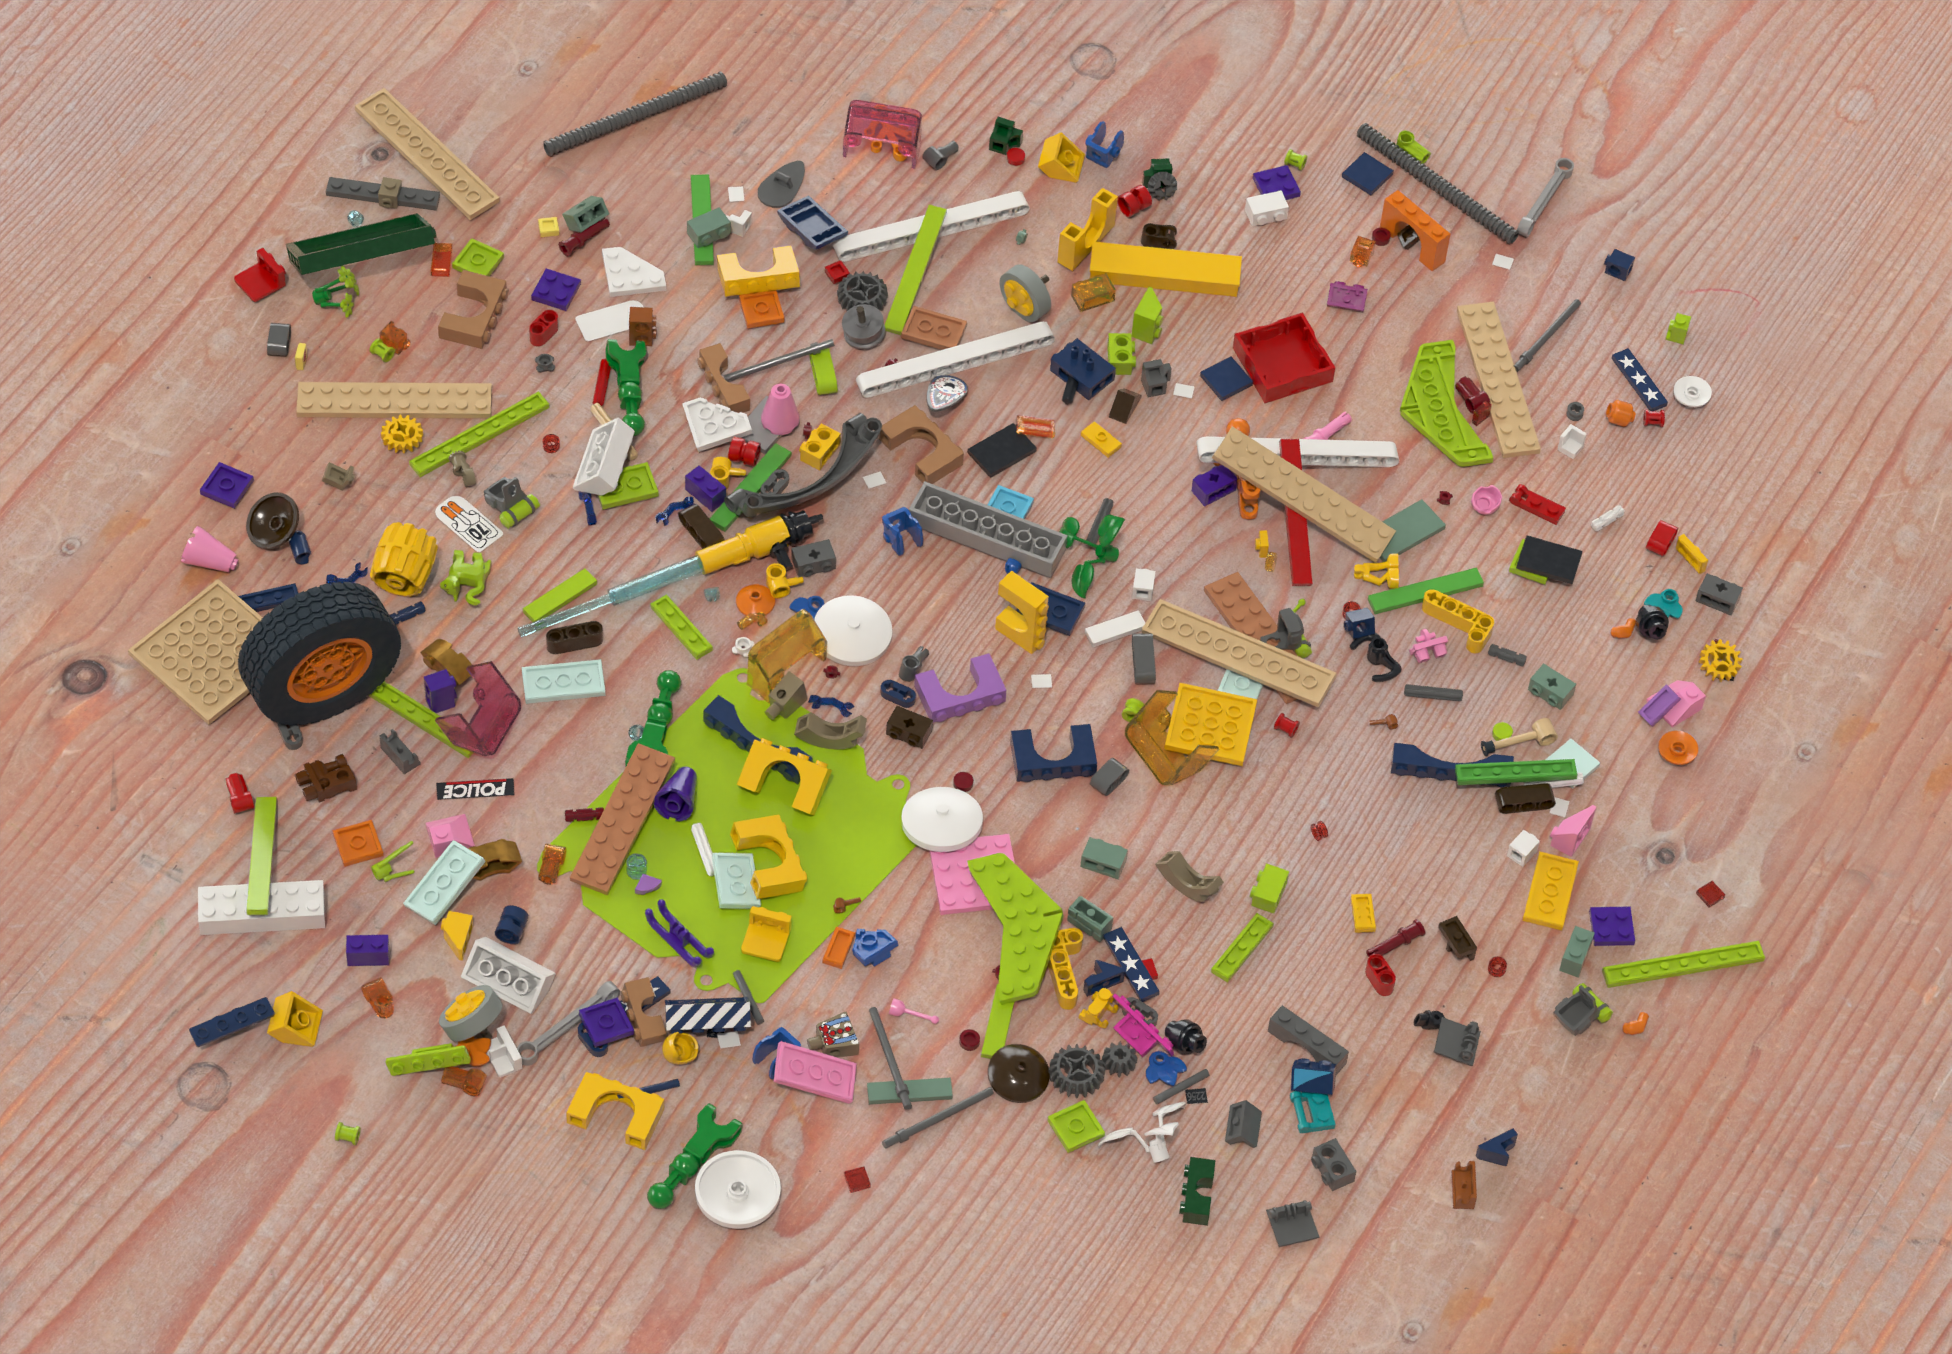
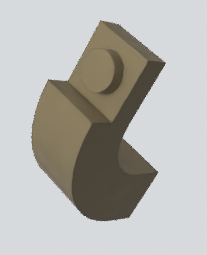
(830, 735)
(1186, 879)

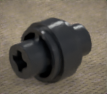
(1652, 622)
(1186, 1036)

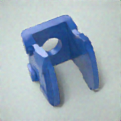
(1106, 155)
(906, 522)
(770, 1044)

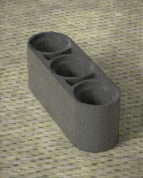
(1143, 658)

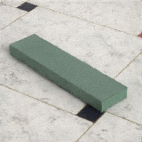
(918, 1090)

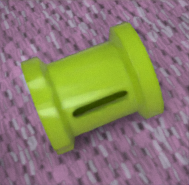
(1295, 159)
(382, 350)
(347, 1133)

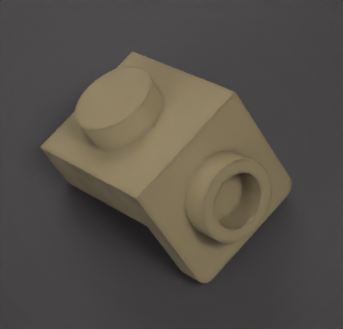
(389, 192)
(338, 476)

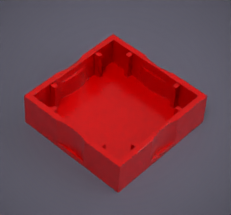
(1283, 358)

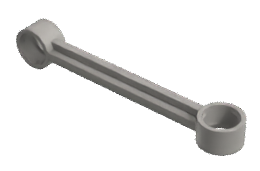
(1527, 223)
(605, 992)

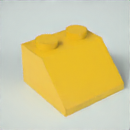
(1061, 158)
(294, 1020)

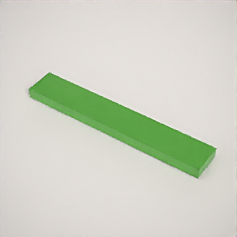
(700, 205)
(772, 461)
(1415, 592)
(1516, 772)

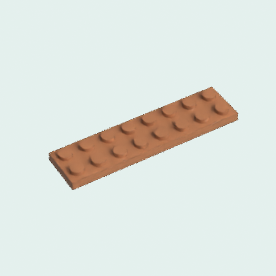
(1243, 611)
(622, 819)

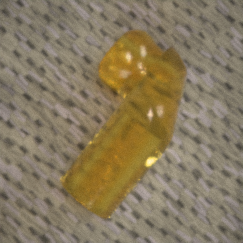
(751, 618)

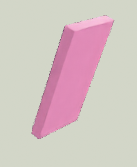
(815, 1072)

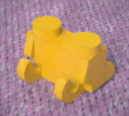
(1098, 1008)

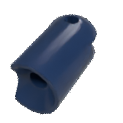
(300, 547)

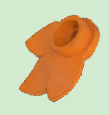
(477, 1050)

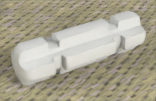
(1607, 518)

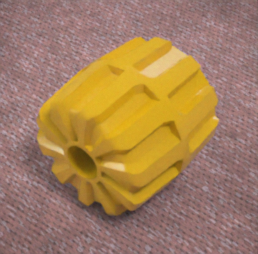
(403, 559)

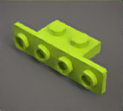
(428, 1059)

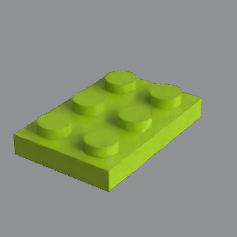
(634, 485)

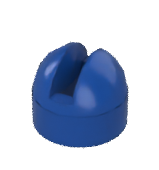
(1012, 565)

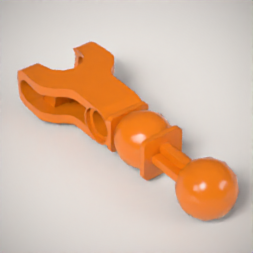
(1247, 492)

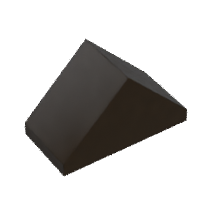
(1124, 405)

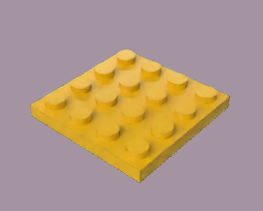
(1211, 719)

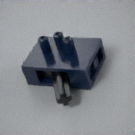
(1081, 370)

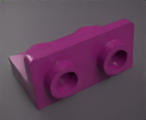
(1347, 297)

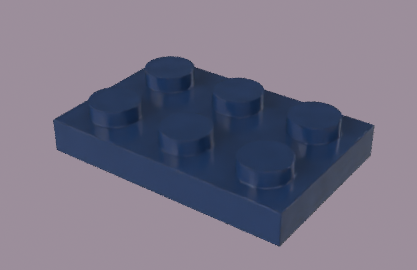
(1062, 610)

